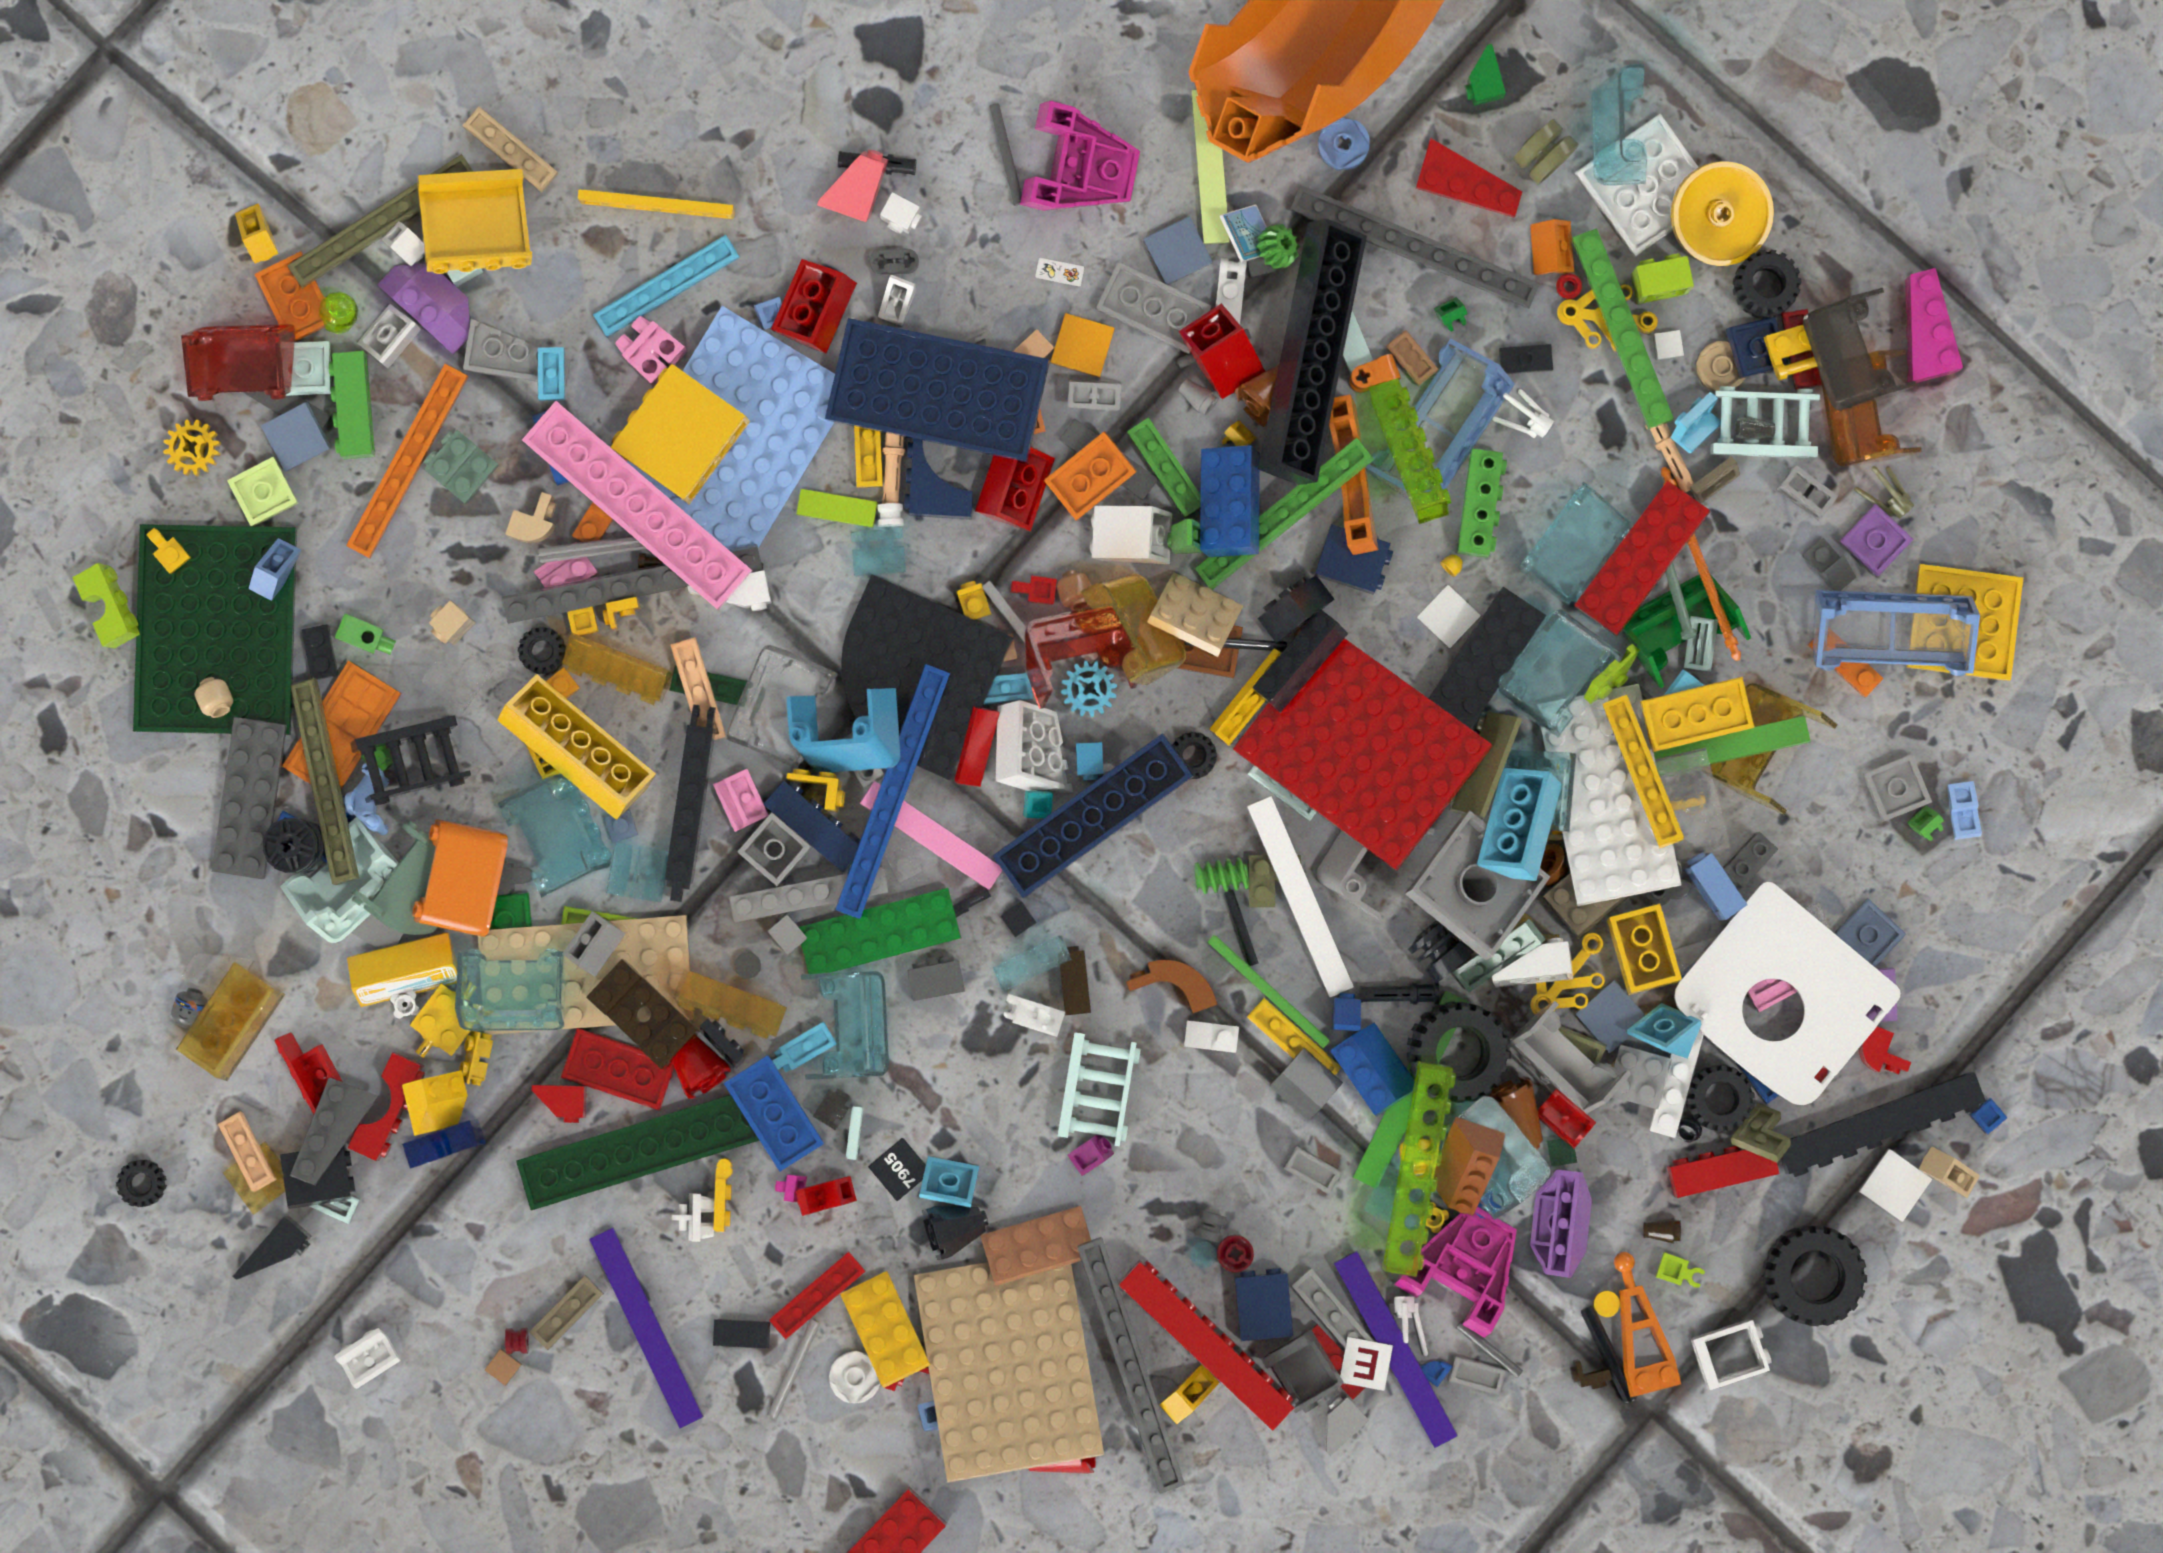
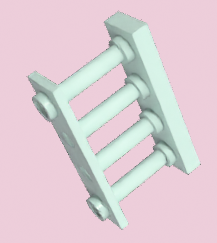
(1776, 446)
(1078, 1072)

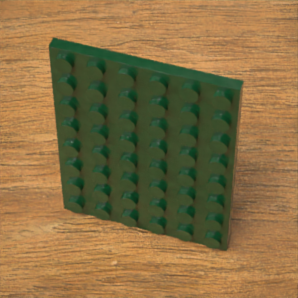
(213, 626)

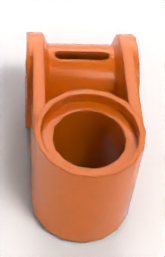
(1377, 372)

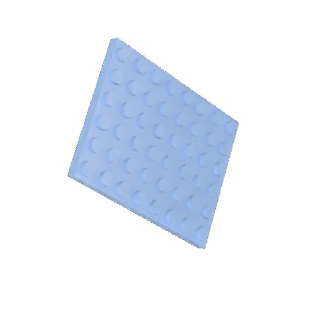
(786, 407)

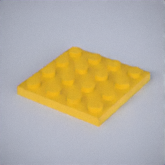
(1998, 605)

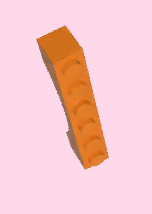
(1355, 492)

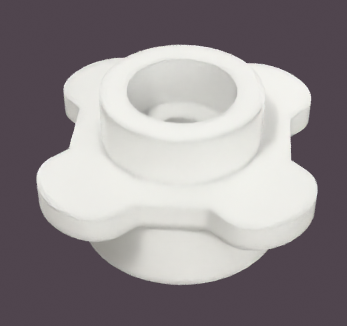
(400, 1010)

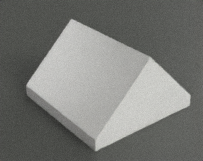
(389, 336)

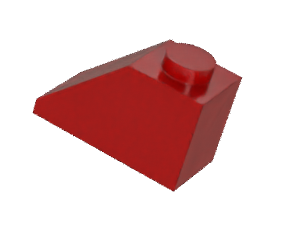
(563, 1100)

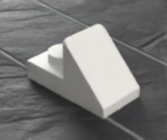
(1211, 1036)

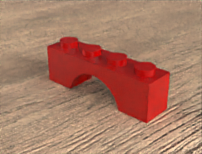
(373, 1138)

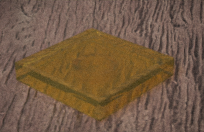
(260, 1199)

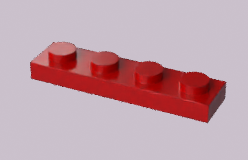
(817, 1295)

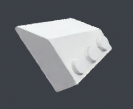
(1030, 749)

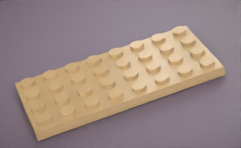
(651, 945)

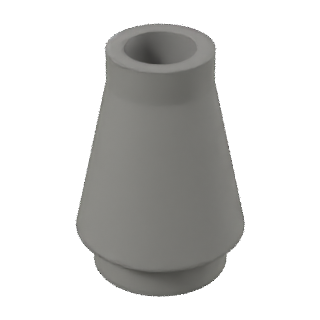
(1198, 396)

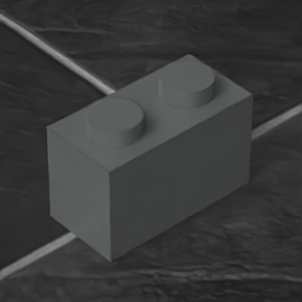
(936, 979)

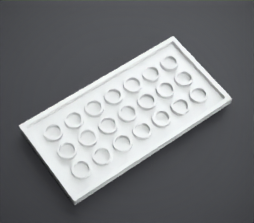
(1609, 834)

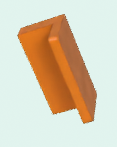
(1552, 247)

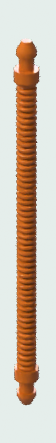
(1730, 640)

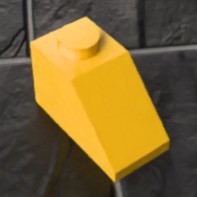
(256, 233)
(1189, 1394)

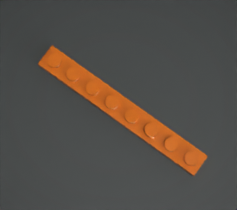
(407, 461)

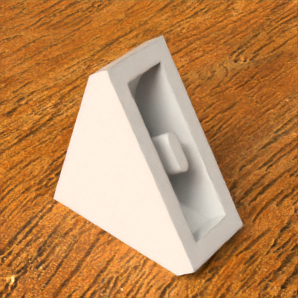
(897, 300)

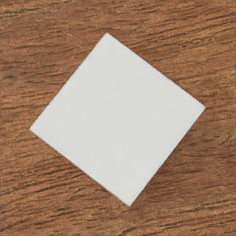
(1644, 210)

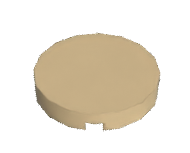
(1717, 366)

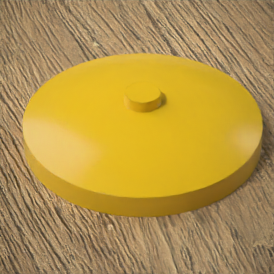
(1722, 213)

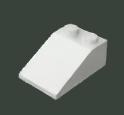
(1543, 964)

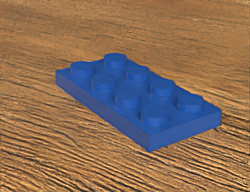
(774, 1113)

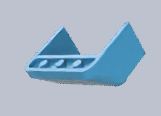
(873, 742)

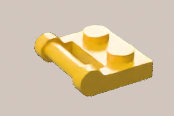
(1786, 344)

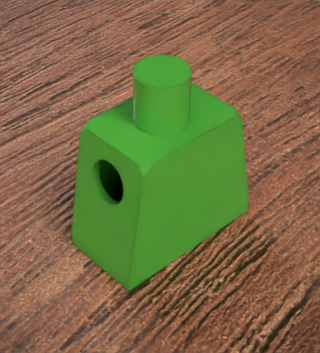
(352, 630)

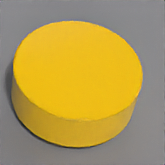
(1606, 1303)

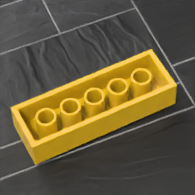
(576, 746)

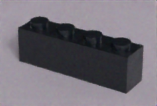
(1300, 660)

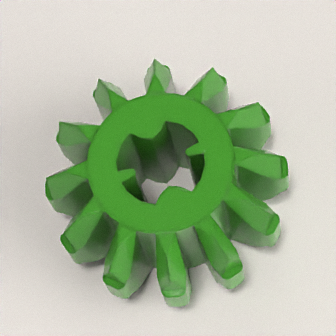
(1278, 246)

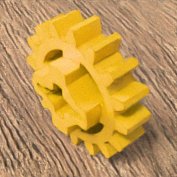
(201, 442)

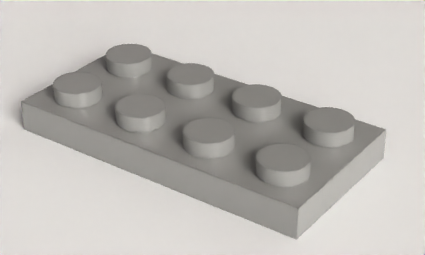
(1150, 305)

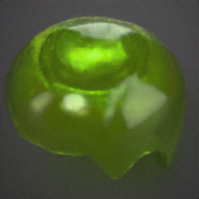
(338, 312)

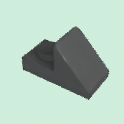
(1829, 565)

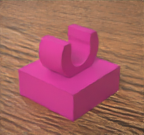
(792, 1183)

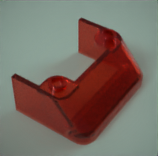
(1071, 636)

